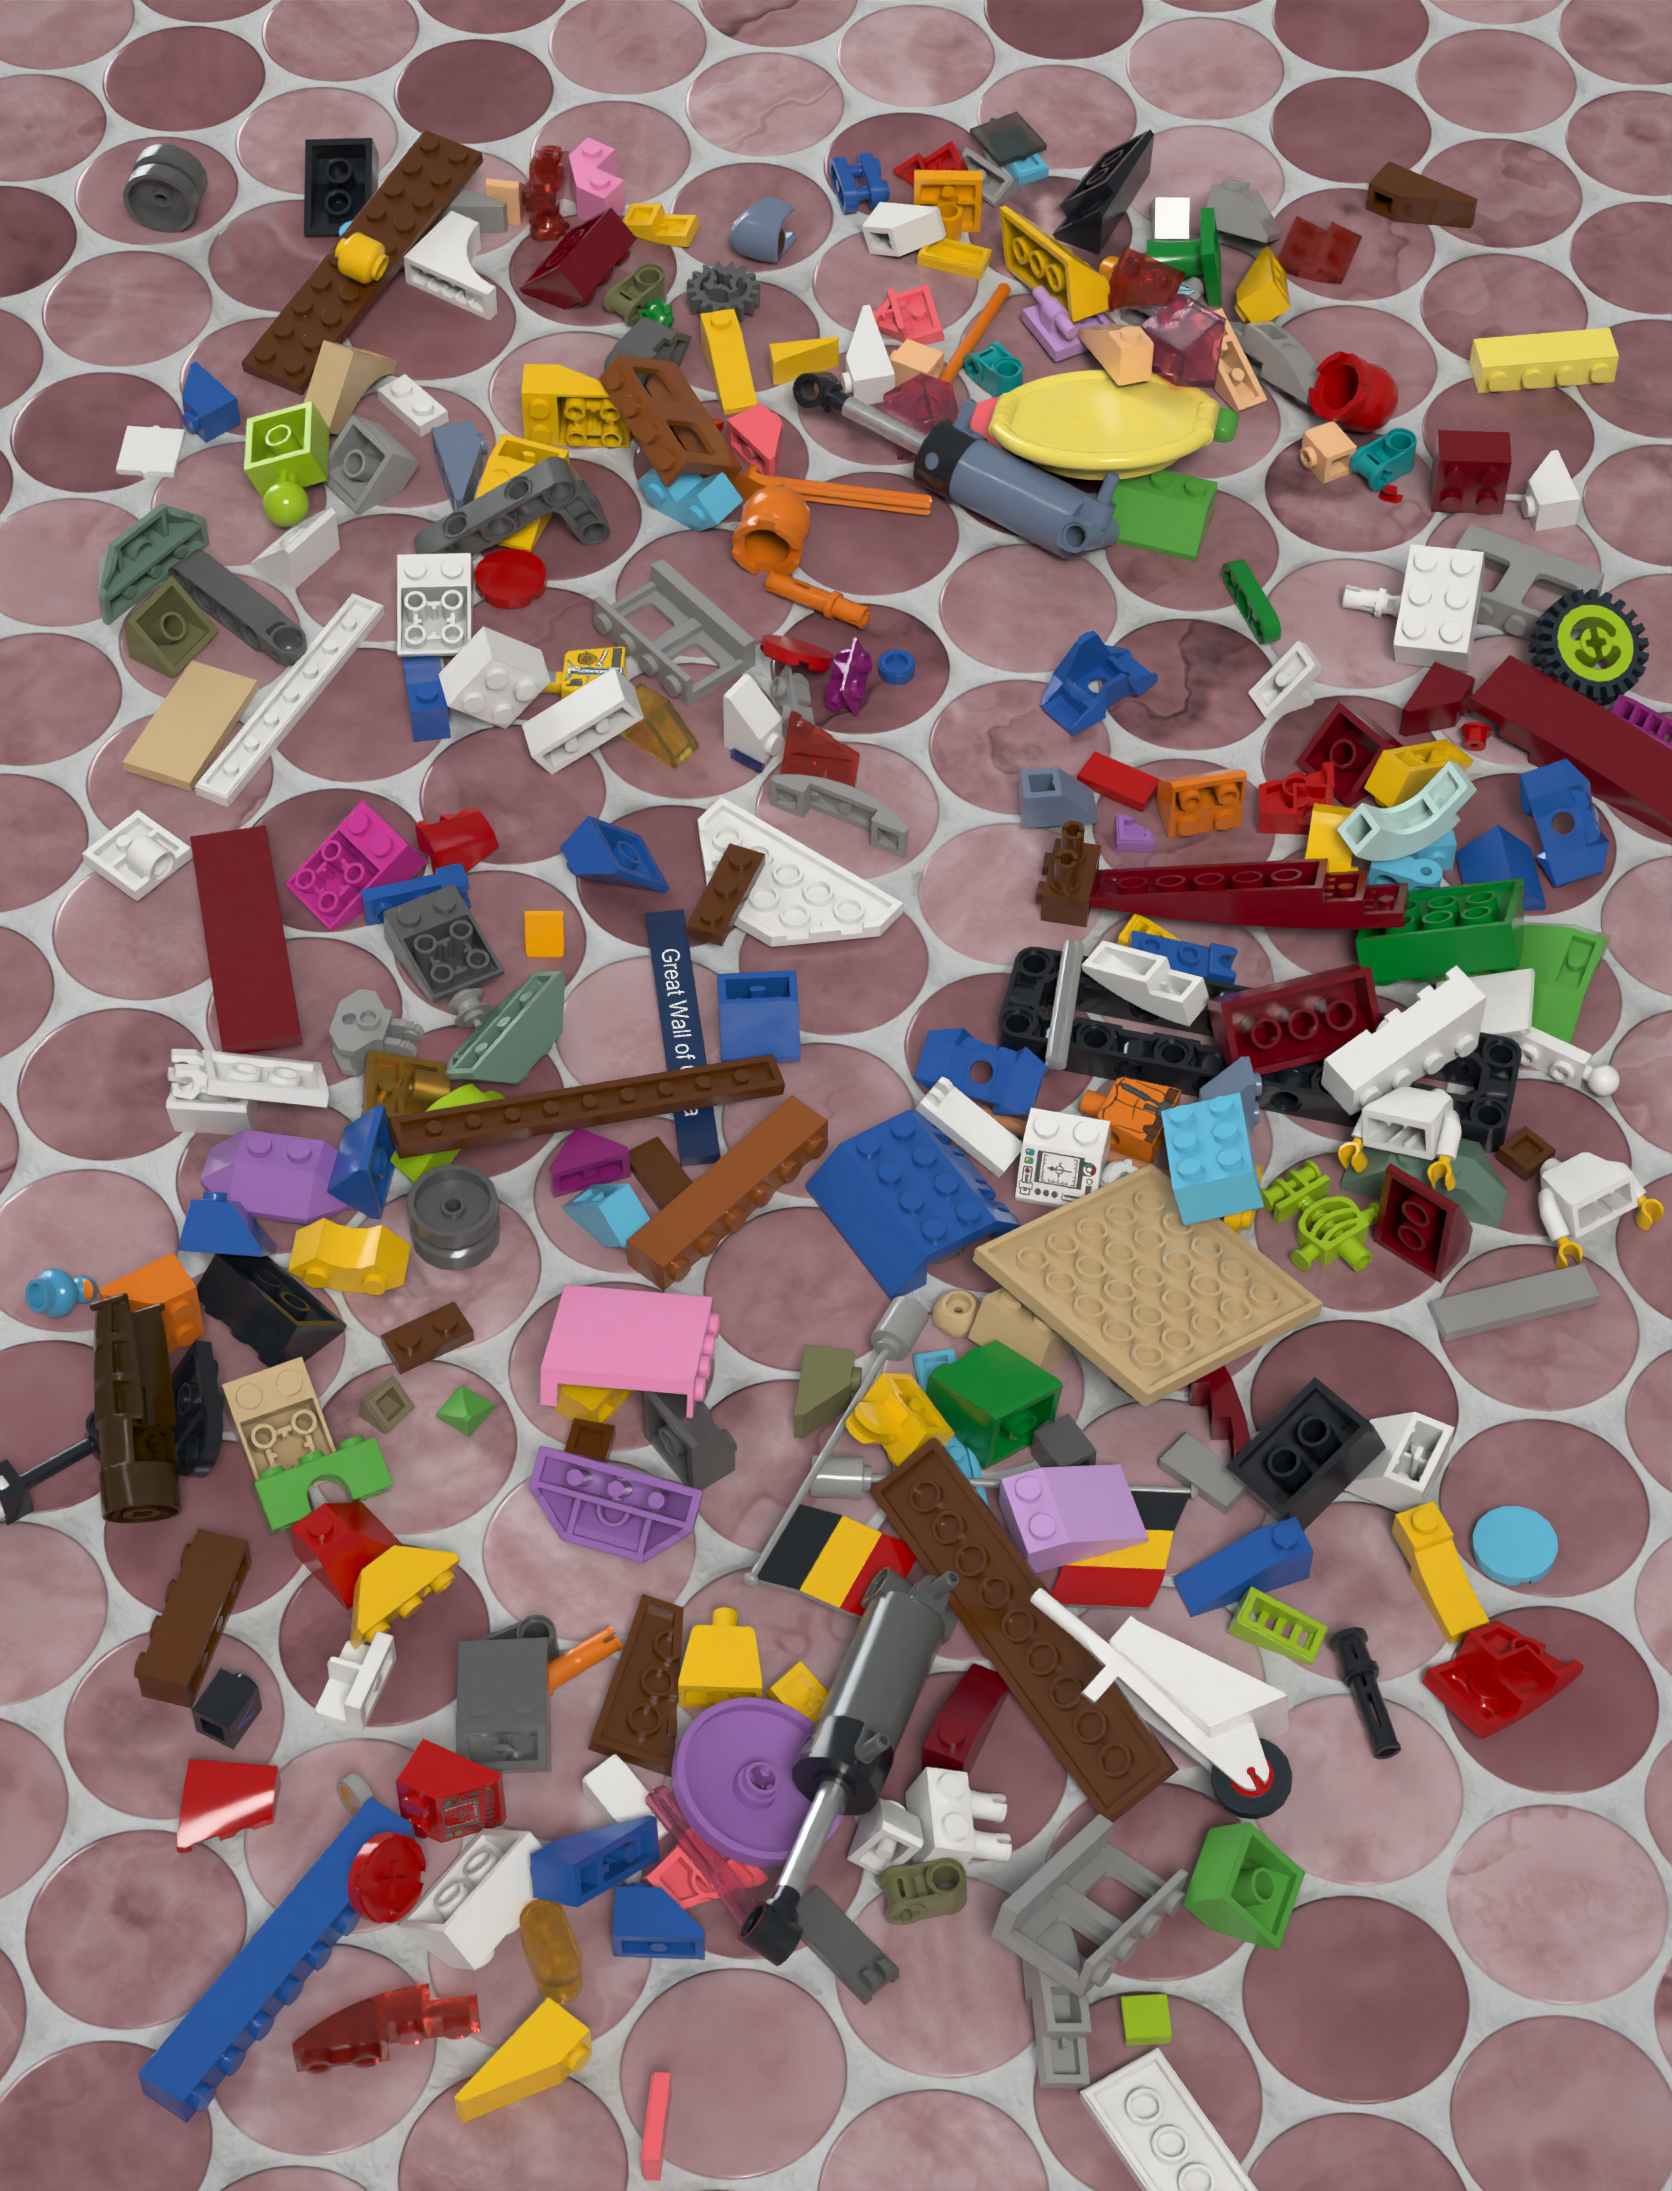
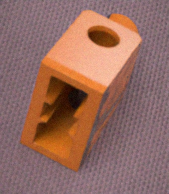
(1133, 1115)

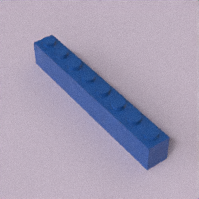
(264, 1974)

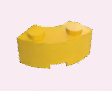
(1326, 841)
(349, 1257)

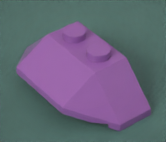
(275, 1176)
(612, 1504)

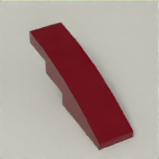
(1224, 1408)

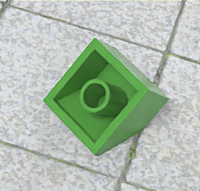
(1244, 1885)

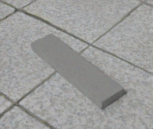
(1514, 1302)

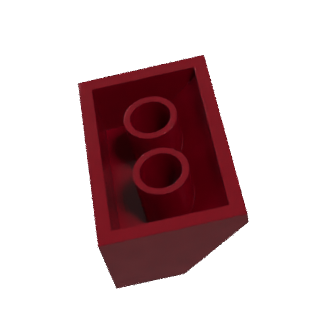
(581, 261)

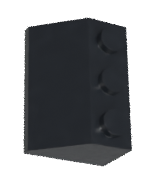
(266, 1308)
(1307, 1455)

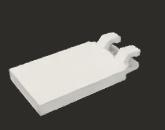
(247, 1077)

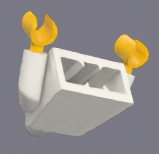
(1409, 1124)
(1586, 1195)

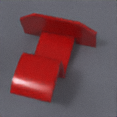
(1389, 494)

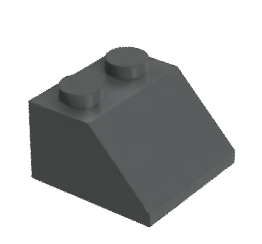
(690, 1446)

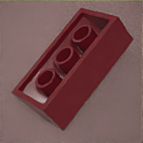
(1295, 1018)

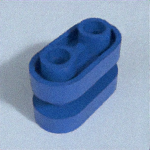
(868, 173)

